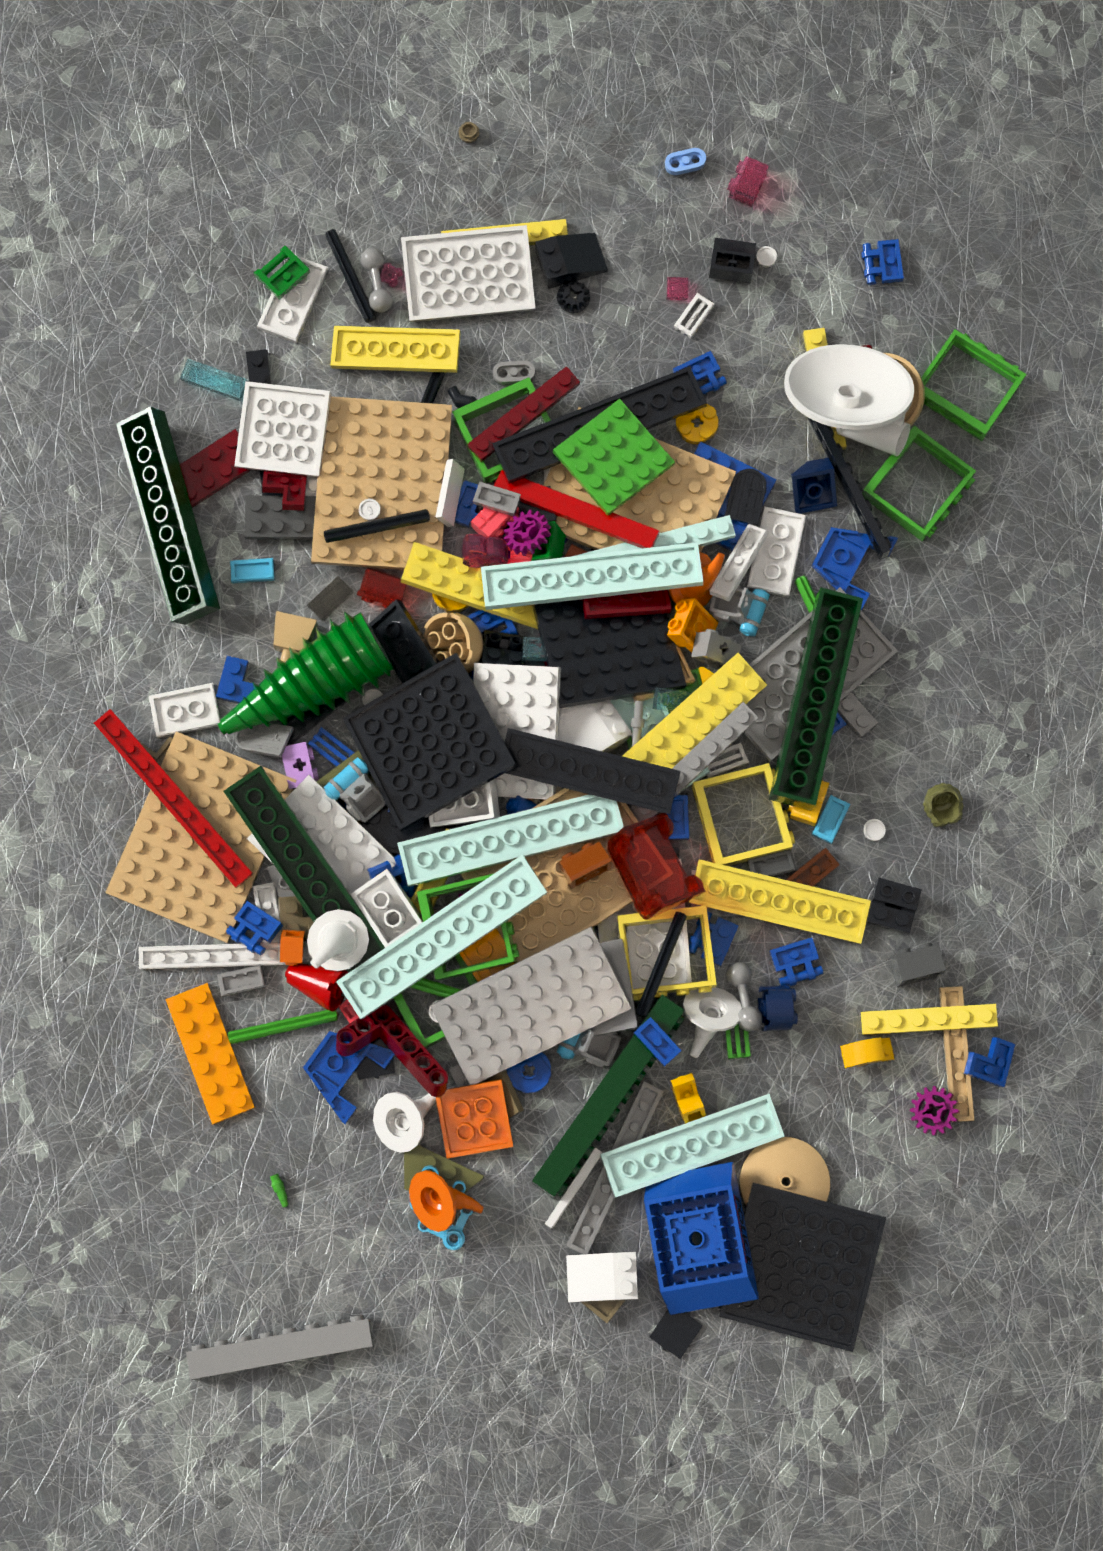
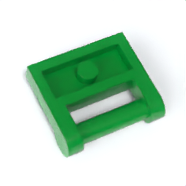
(286, 277)

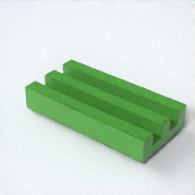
(738, 1045)

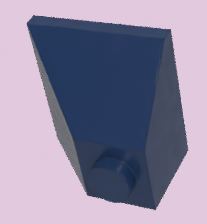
(814, 486)

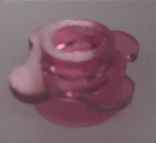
(396, 273)

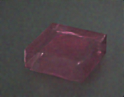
(677, 288)

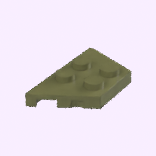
(450, 1171)

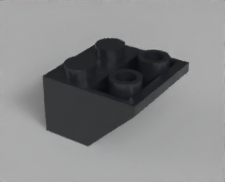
(732, 260)
(502, 648)

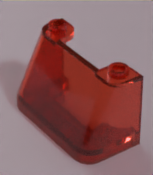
(652, 867)

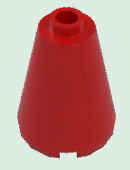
(317, 984)

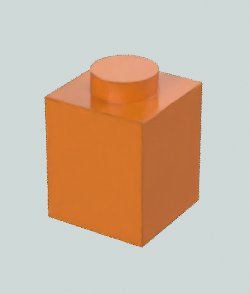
(292, 947)

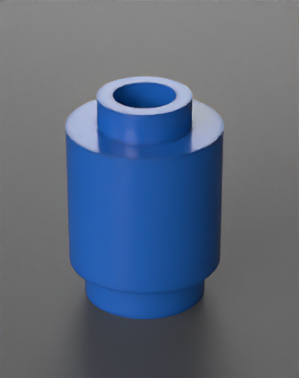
(519, 804)

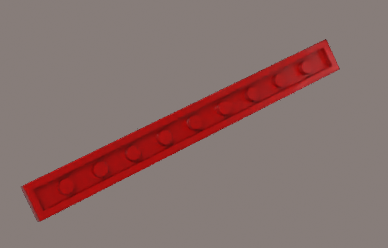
(173, 798)

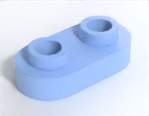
(684, 161)

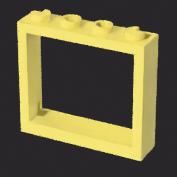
(708, 826)
(697, 912)

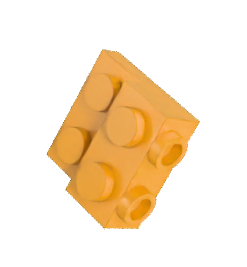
(688, 620)

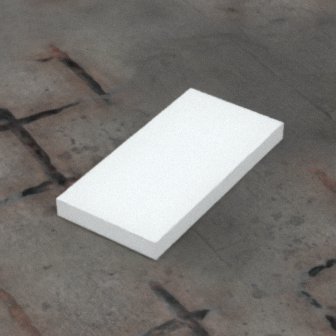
(289, 314)
(777, 557)

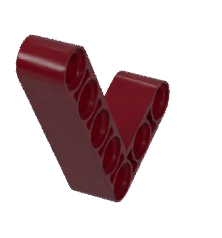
(397, 1044)

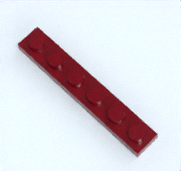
(524, 412)

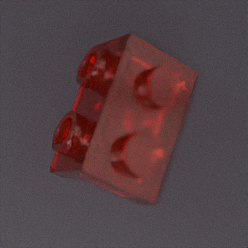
(381, 588)

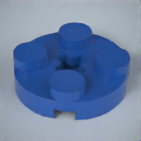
(534, 1083)

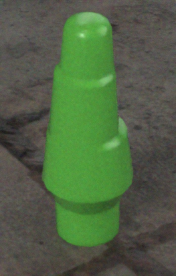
(278, 1187)

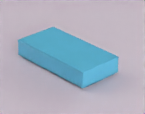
(252, 570)
(831, 819)

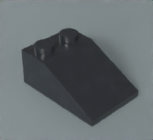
(569, 258)

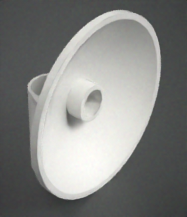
(855, 392)

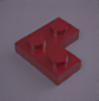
(291, 485)

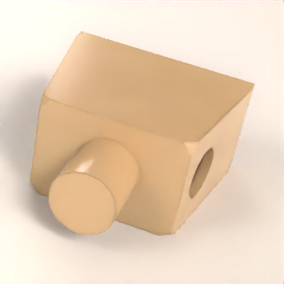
(289, 632)

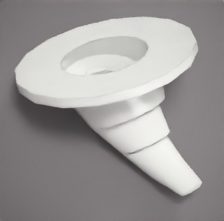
(337, 940)
(710, 1014)
(400, 1120)

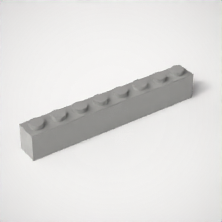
(279, 1349)

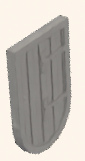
(264, 739)

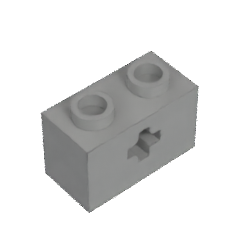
(713, 648)

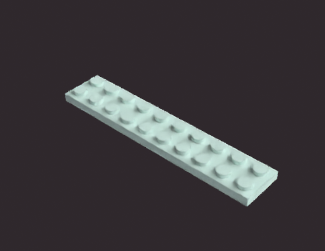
(591, 576)
(508, 838)
(442, 937)

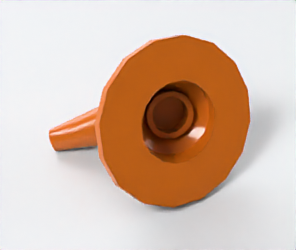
(710, 571)
(437, 1202)

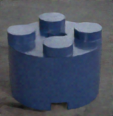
(777, 1007)

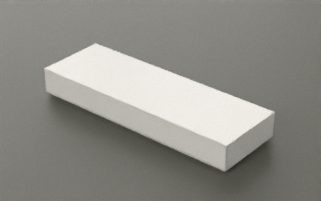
(450, 493)
(267, 901)

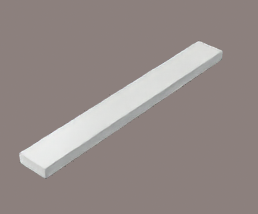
(211, 956)

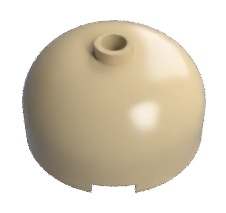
(454, 634)

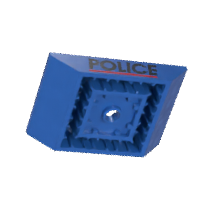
(719, 1267)

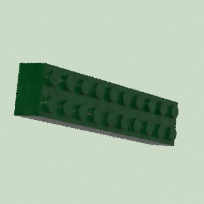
(168, 516)
(816, 699)
(294, 851)
(604, 1104)

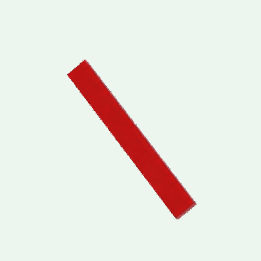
(581, 512)

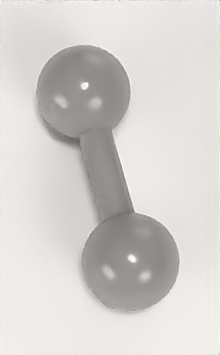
(380, 299)
(739, 976)

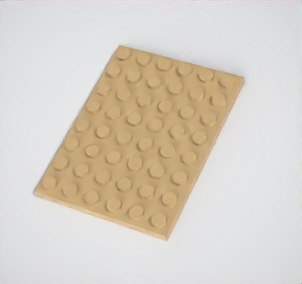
(386, 455)
(678, 498)
(165, 865)
(564, 909)

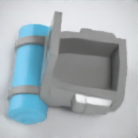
(743, 608)
(356, 790)
(596, 1049)

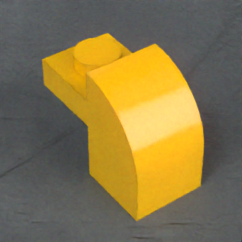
(867, 1052)
(687, 1098)

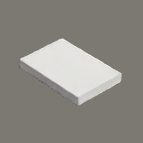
(185, 710)

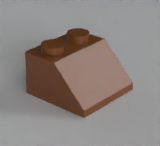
(585, 864)

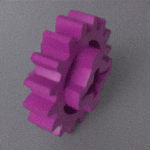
(527, 532)
(938, 1120)

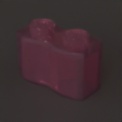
(748, 181)
(483, 551)

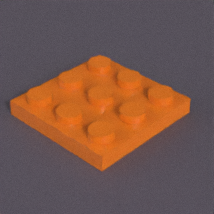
(474, 1119)

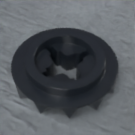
(569, 304)

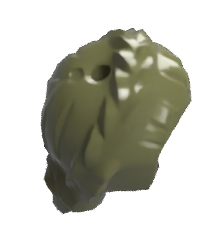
(943, 804)

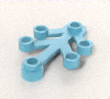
(457, 1229)

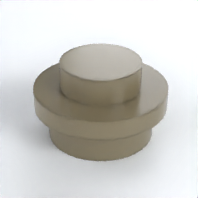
(468, 132)

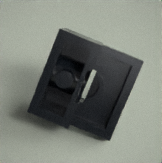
(894, 895)

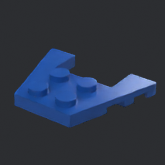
(841, 557)
(332, 1071)

